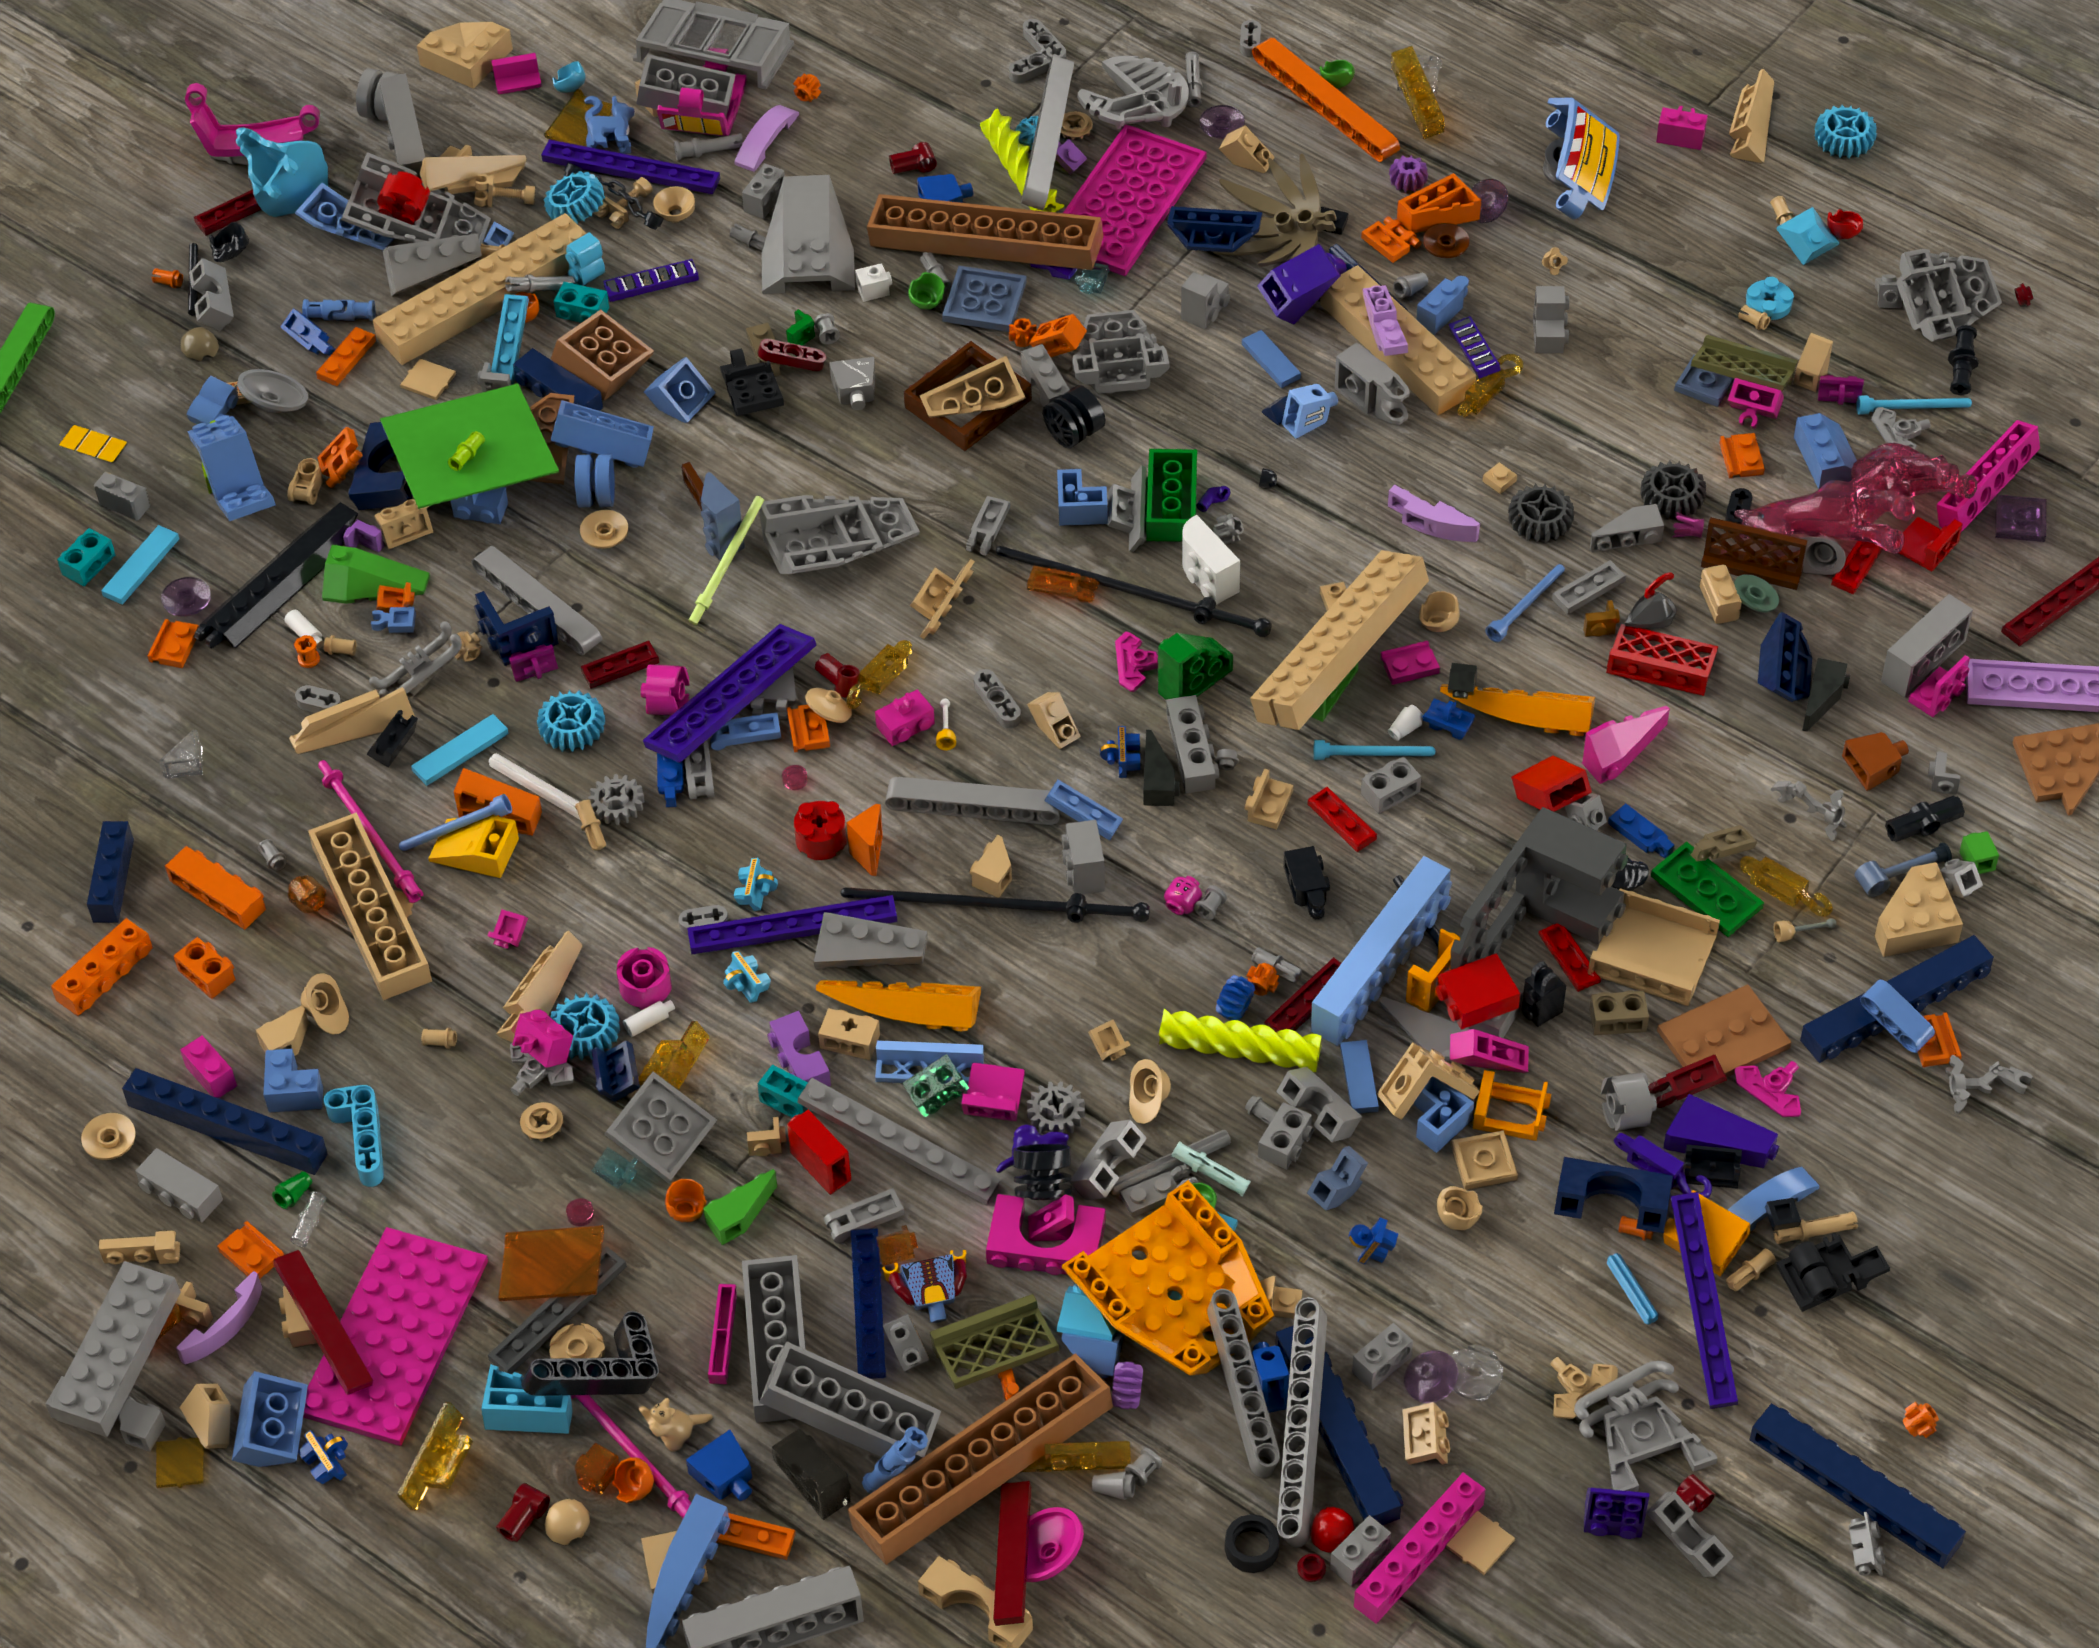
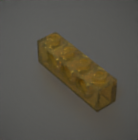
(1417, 92)

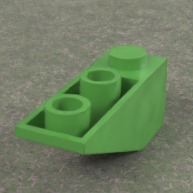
(738, 1209)

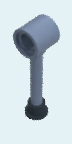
(1876, 879)

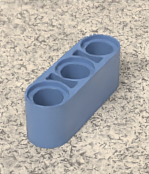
(1897, 1016)

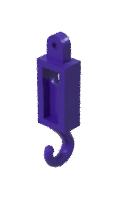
(1652, 1158)

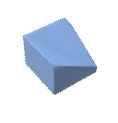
(498, 235)

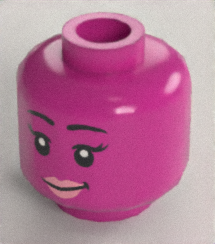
(1182, 895)

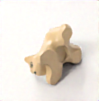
(672, 1424)

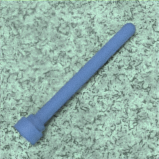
(1498, 629)
(499, 806)

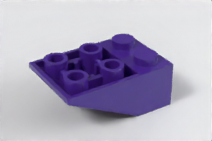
(1298, 283)
(1615, 1512)

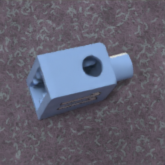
(1307, 409)

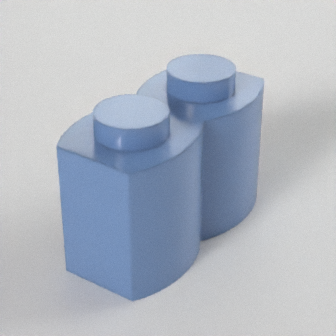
(213, 401)

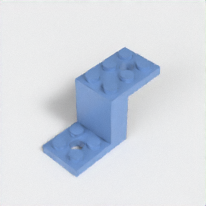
(231, 467)

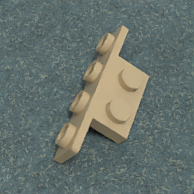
(936, 594)

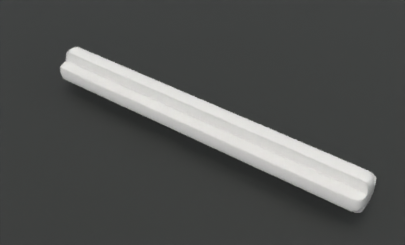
(534, 784)

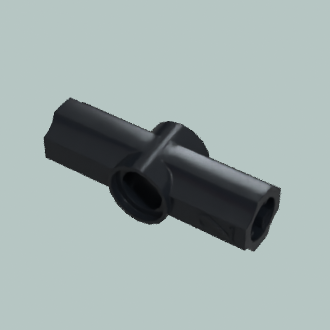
(1924, 818)

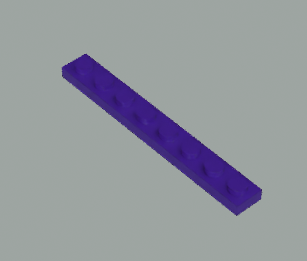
(631, 166)
(784, 925)
(1704, 1300)

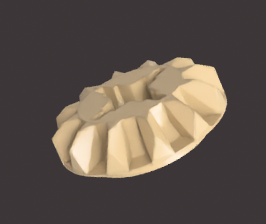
(1076, 118)
(539, 1112)

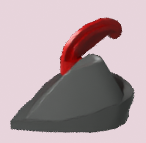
(1653, 608)

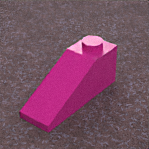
(1488, 1051)

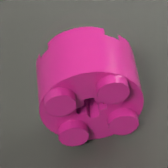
(665, 689)
(643, 977)

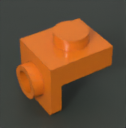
(394, 597)

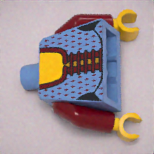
(929, 1283)

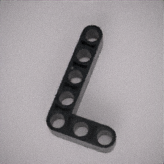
(624, 1375)

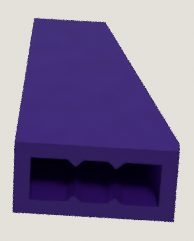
(1712, 1126)

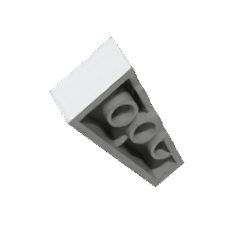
(422, 261)
(866, 943)

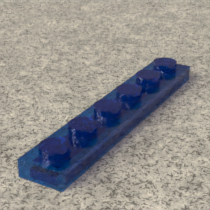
(868, 1303)

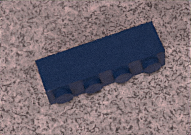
(548, 377)
(110, 872)

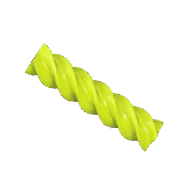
(1013, 154)
(1237, 1040)

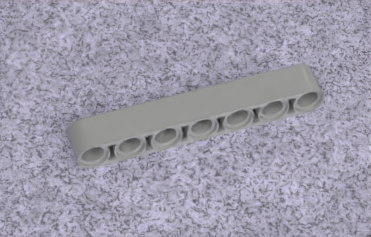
(533, 596)
(970, 800)
(1240, 1394)

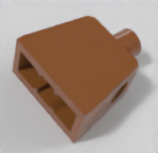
(1874, 758)

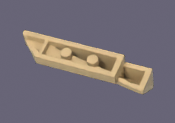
(1752, 120)
(460, 173)
(350, 720)
(542, 983)

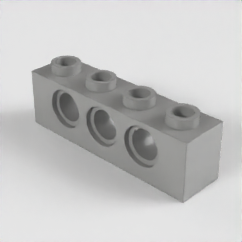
(1191, 744)

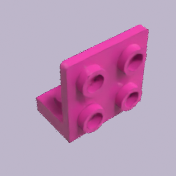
(1940, 688)
(993, 1092)

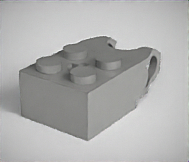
(1370, 384)

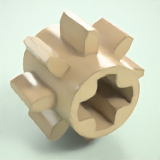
(470, 646)

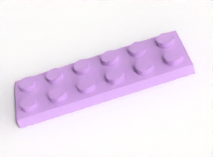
(2033, 685)

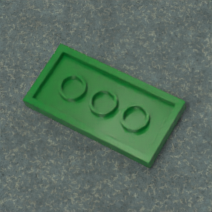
(1707, 889)

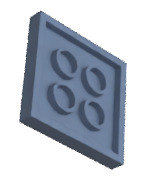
(984, 298)

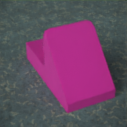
(1052, 1221)

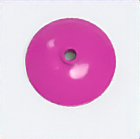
(1052, 1543)

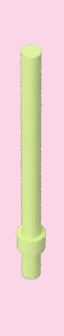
(704, 600)

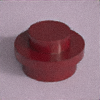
(2023, 295)
(1311, 1568)

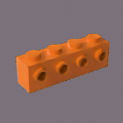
(216, 887)
(102, 967)

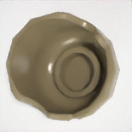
(199, 343)

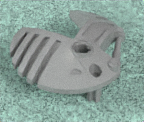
(1150, 91)

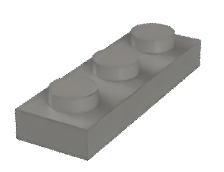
(1588, 587)

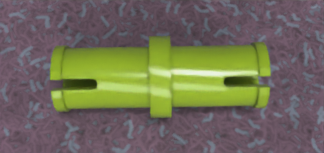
(466, 451)

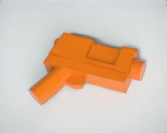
(1008, 1383)

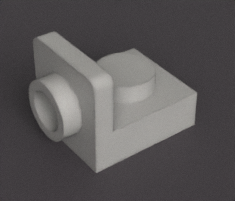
(490, 380)

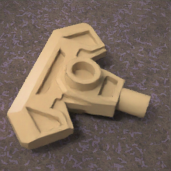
(1578, 1385)

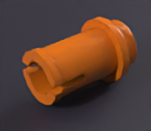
(174, 278)
(1629, 1225)

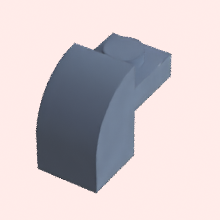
(1340, 1182)

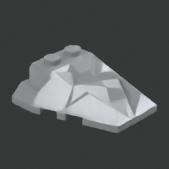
(1945, 291)
(1118, 353)

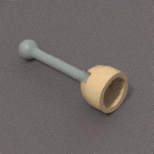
(1785, 930)

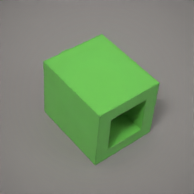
(1980, 850)

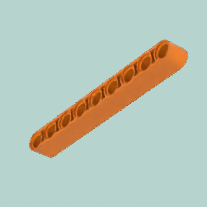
(1326, 99)

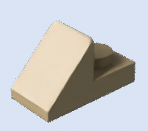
(1282, 1300)

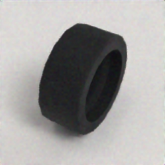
(1249, 1563)

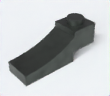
(1462, 680)

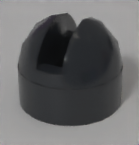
(1268, 478)

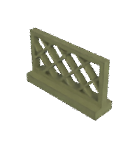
(1745, 363)
(987, 1327)

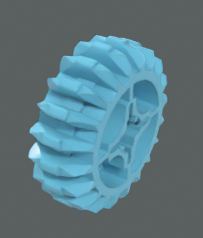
(1845, 131)
(576, 196)
(571, 714)
(579, 1018)

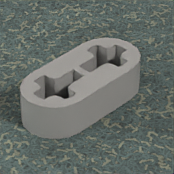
(1246, 38)
(318, 698)
(702, 916)

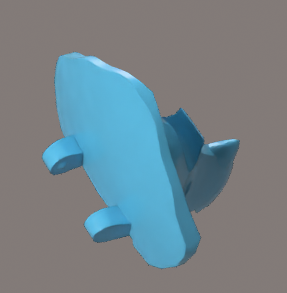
(282, 172)

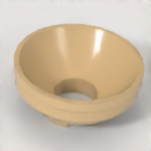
(671, 199)

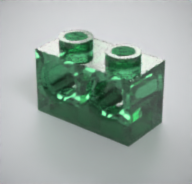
(932, 1080)

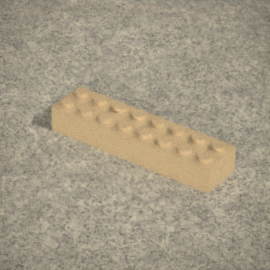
(1426, 369)
(370, 906)

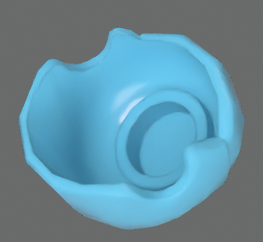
(570, 78)

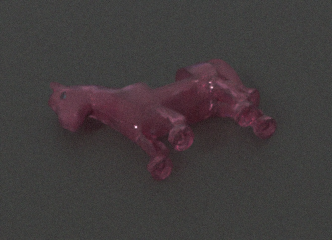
(1846, 510)

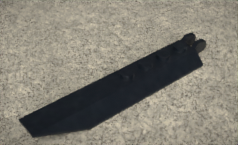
(277, 580)

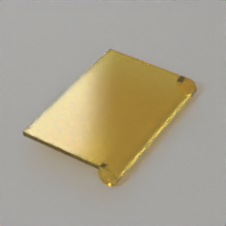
(571, 123)

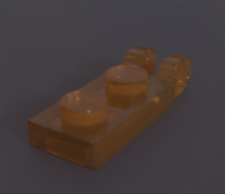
(1062, 583)

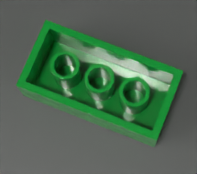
(1170, 493)

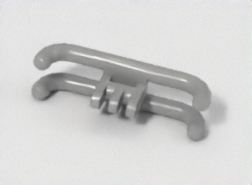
(420, 665)
(1623, 1395)

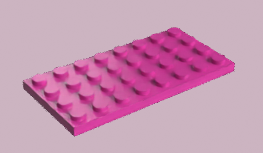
(1134, 192)
(401, 1331)

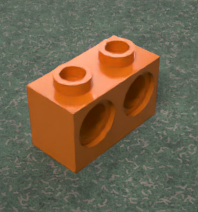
(1059, 335)
(199, 964)

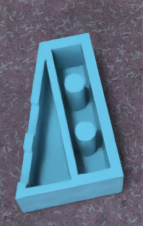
(512, 1409)

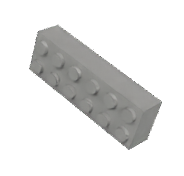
(772, 1319)
(115, 1349)
(844, 1402)
(782, 1615)

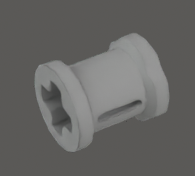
(826, 327)
(1210, 902)
(1144, 1466)

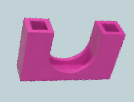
(1009, 1248)

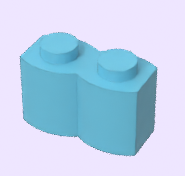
(585, 259)

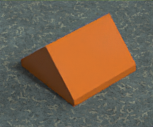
(866, 837)

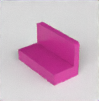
(516, 73)

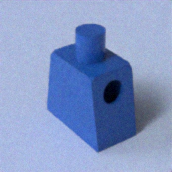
(943, 188)
(1271, 1367)
(722, 1468)

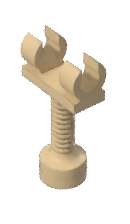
(485, 198)
(619, 214)

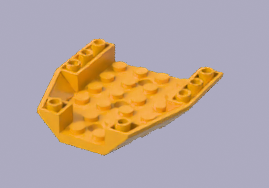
(1186, 1252)

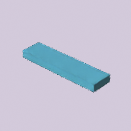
(510, 334)
(140, 564)
(459, 749)

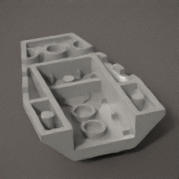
(440, 218)
(807, 237)
(829, 532)

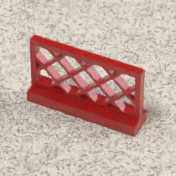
(1660, 669)

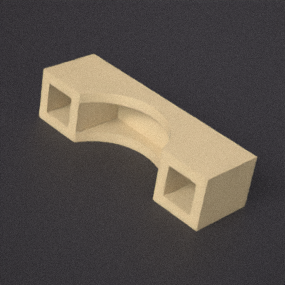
(947, 1584)

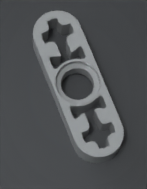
(997, 708)

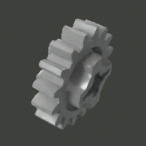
(616, 799)
(1068, 1103)

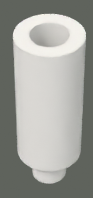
(302, 627)
(648, 1017)

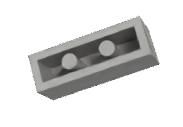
(178, 1185)

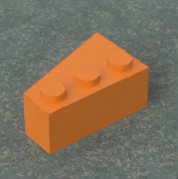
(1439, 203)
(477, 791)

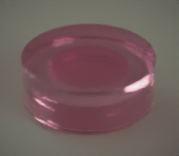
(794, 777)
(580, 1212)

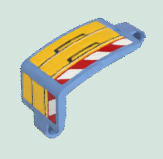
(1586, 157)

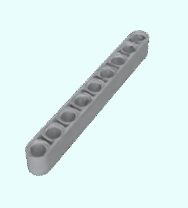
(1306, 1433)

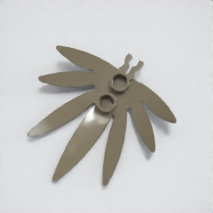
(1291, 226)

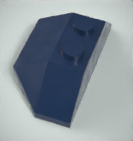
(1213, 228)
(1786, 660)

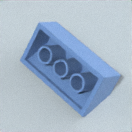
(602, 433)

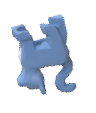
(608, 127)

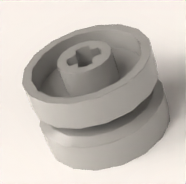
(368, 95)

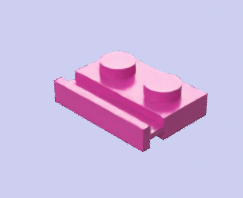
(1410, 662)

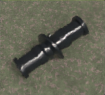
(1963, 360)

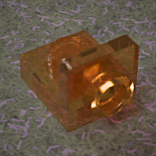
(897, 1246)

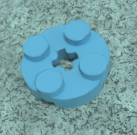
(1772, 289)

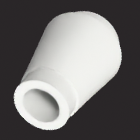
(1406, 722)

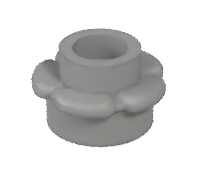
(1226, 759)

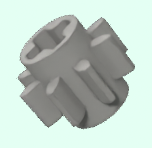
(1228, 528)

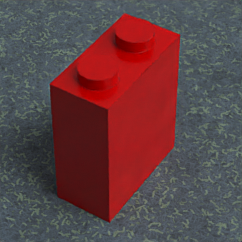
(1551, 784)
(1478, 991)
(819, 1151)

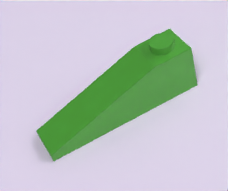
(357, 575)

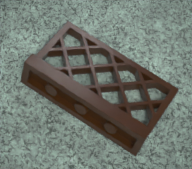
(1772, 570)

